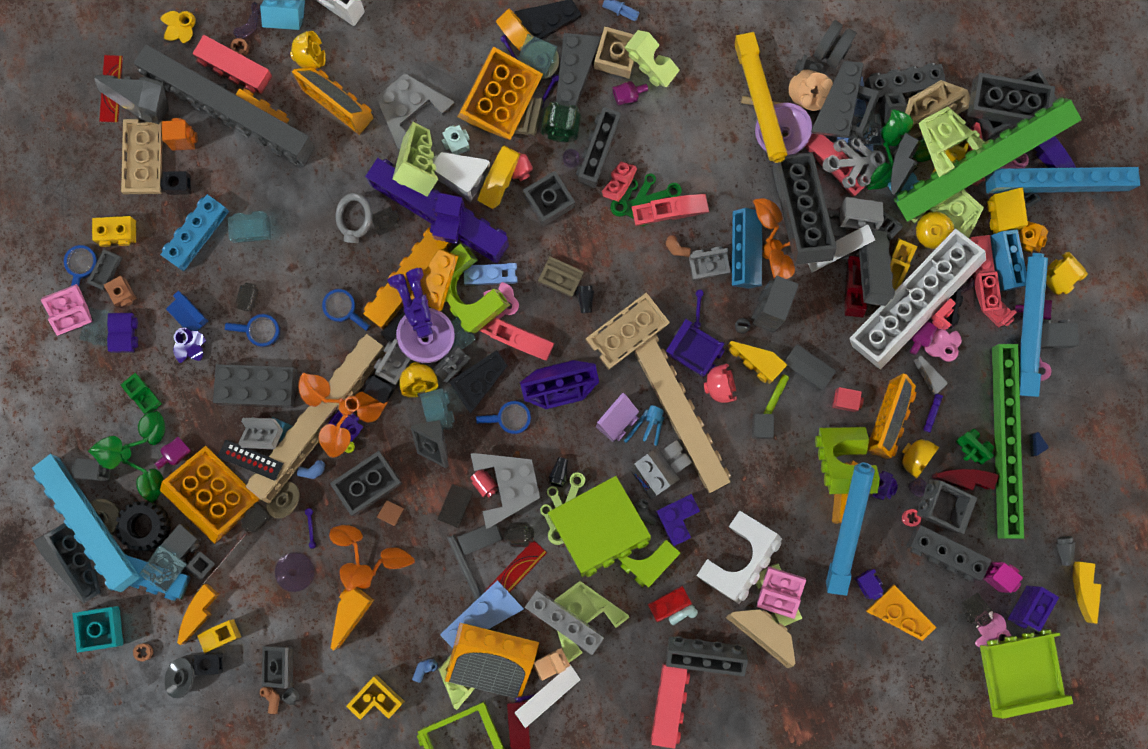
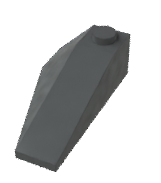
(141, 97)
(69, 561)

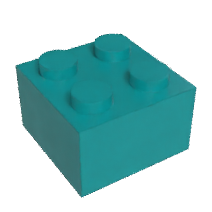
(98, 629)

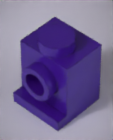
(870, 584)

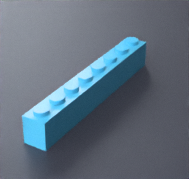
(85, 523)

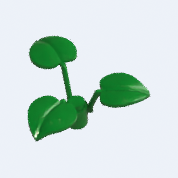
(898, 125)
(110, 452)

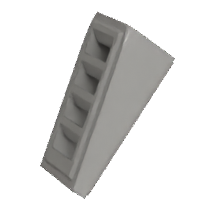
(932, 378)

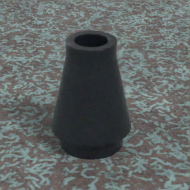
(585, 298)
(559, 473)

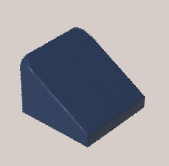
(1037, 444)

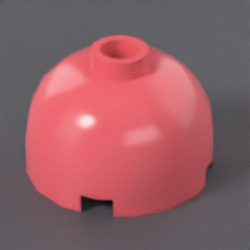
(720, 384)

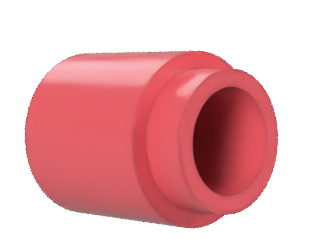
(484, 483)

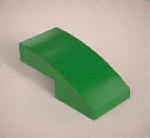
(141, 393)

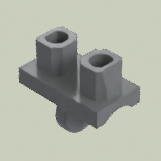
(451, 364)

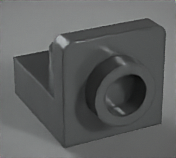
(805, 64)

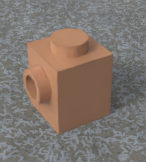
(120, 292)

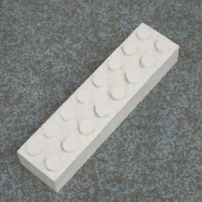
(918, 298)

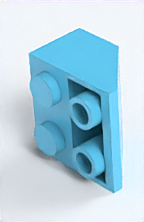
(282, 14)

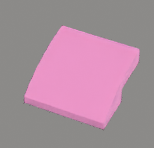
(66, 309)
(781, 592)

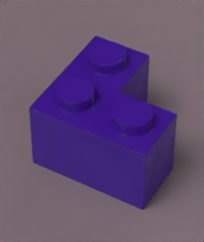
(449, 216)
(672, 519)

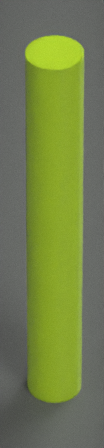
(776, 394)

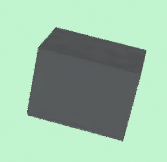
(431, 442)
(277, 666)

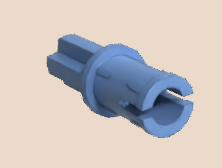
(621, 9)

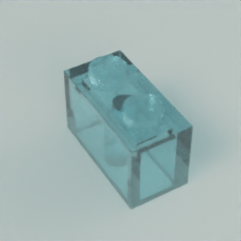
(249, 227)
(436, 407)

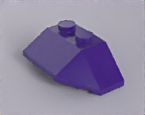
(560, 384)

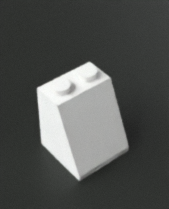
(461, 173)

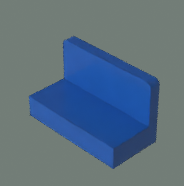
(186, 313)

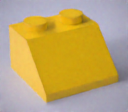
(1007, 211)

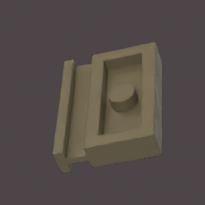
(530, 118)
(560, 276)

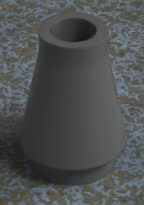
(1066, 549)

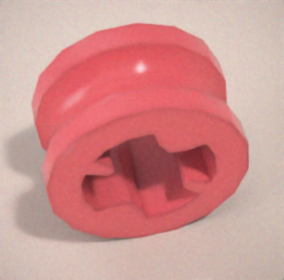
(906, 520)

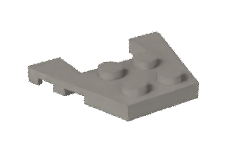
(405, 99)
(515, 483)

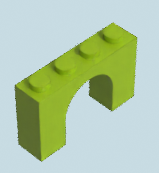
(480, 313)
(838, 442)
(652, 567)

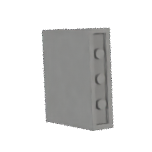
(564, 621)

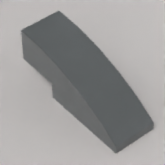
(903, 163)

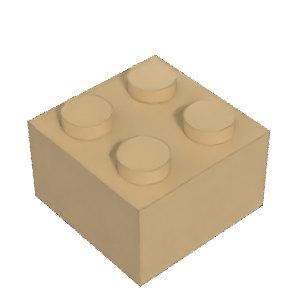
(612, 55)

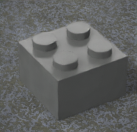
(549, 198)

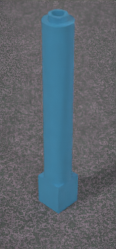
(1032, 325)
(840, 569)

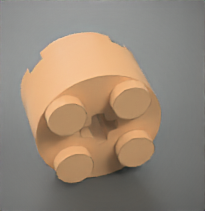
(810, 89)

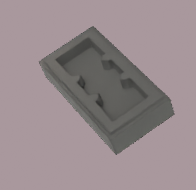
(104, 269)

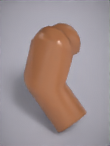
(675, 248)
(272, 697)

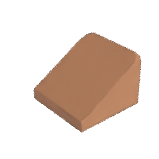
(390, 513)

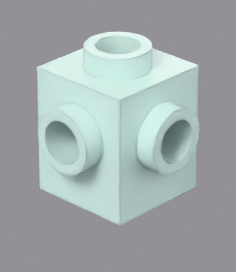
(456, 140)

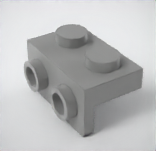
(709, 263)
(392, 364)
(260, 433)

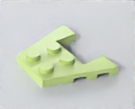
(943, 132)
(961, 209)
(586, 605)

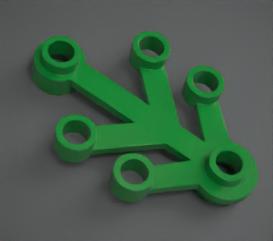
(642, 198)

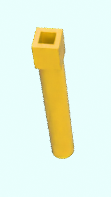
(748, 56)

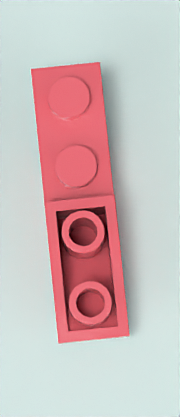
(823, 148)
(670, 208)
(986, 278)
(518, 338)

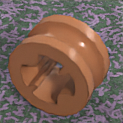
(236, 42)
(149, 650)

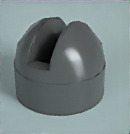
(742, 329)
(290, 696)

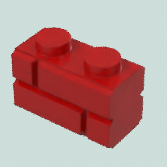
(669, 604)

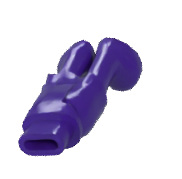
(418, 310)

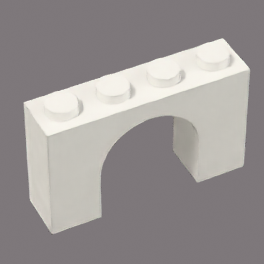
(346, 9)
(736, 584)

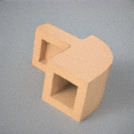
(551, 664)

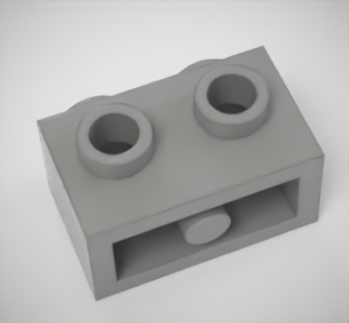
(858, 213)

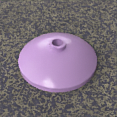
(793, 121)
(437, 345)

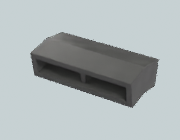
(809, 367)

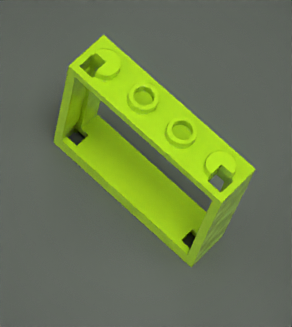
(424, 740)

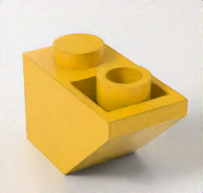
(219, 635)

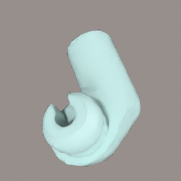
(680, 615)

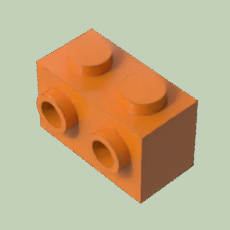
(178, 134)

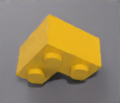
(375, 694)

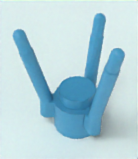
(653, 416)

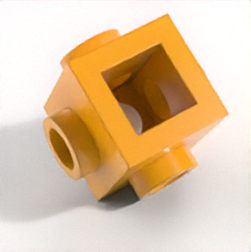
(1033, 237)

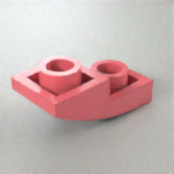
(621, 180)

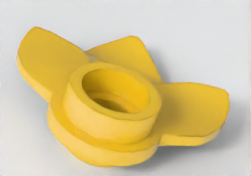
(176, 27)

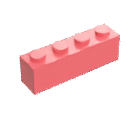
(231, 64)
(668, 707)

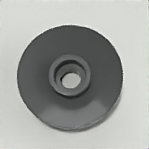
(179, 678)

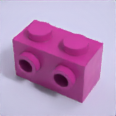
(1003, 577)

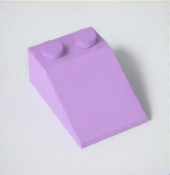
(618, 418)

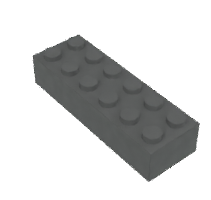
(804, 209)

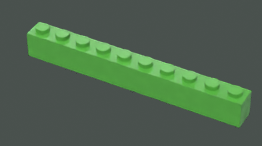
(988, 158)
(1008, 441)

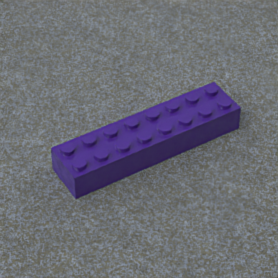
(473, 232)

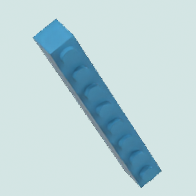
(1063, 179)

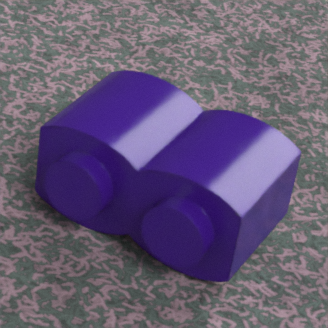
(121, 332)

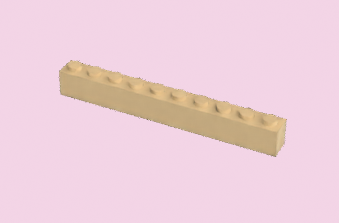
(681, 415)
(304, 434)

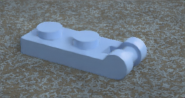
(490, 274)

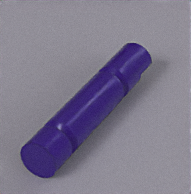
(932, 413)

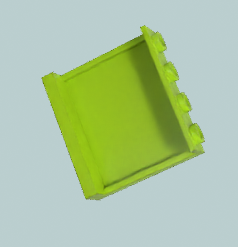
(599, 526)
(1023, 674)

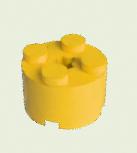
(1064, 274)

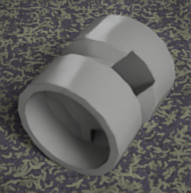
(675, 458)

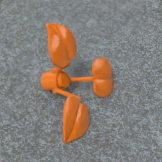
(770, 216)
(332, 438)
(359, 575)

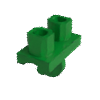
(973, 448)

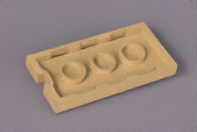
(142, 163)
(627, 331)

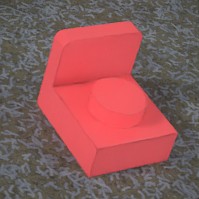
(944, 311)
(1001, 317)

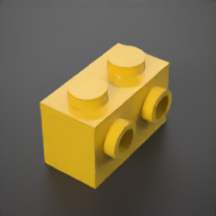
(114, 231)

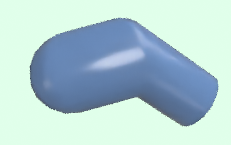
(312, 472)
(424, 667)

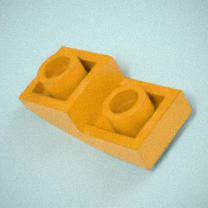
(512, 28)

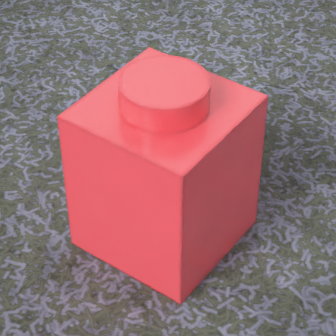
(847, 399)

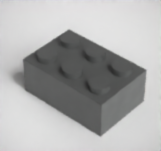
(366, 483)

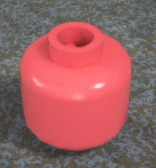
(522, 168)

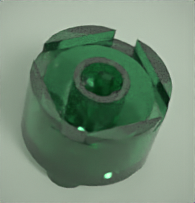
(561, 122)

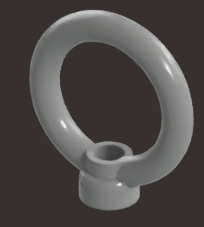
(351, 235)

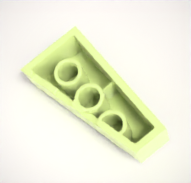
(415, 161)

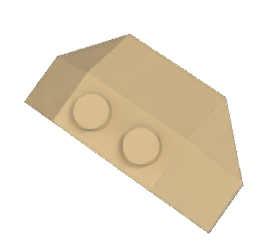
(933, 100)
(766, 633)

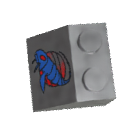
(653, 473)

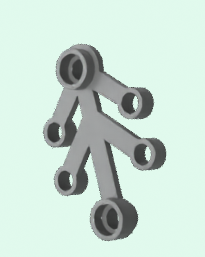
(872, 159)

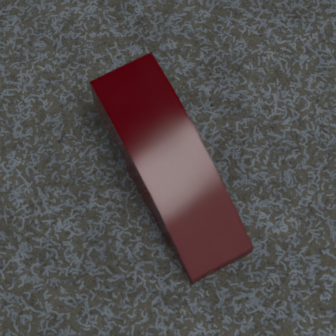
(854, 300)
(968, 478)
(518, 734)

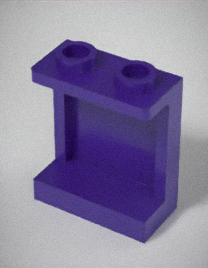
(695, 349)
(1033, 608)

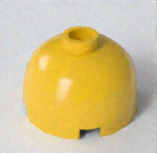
(306, 50)
(933, 229)
(417, 379)
(918, 456)

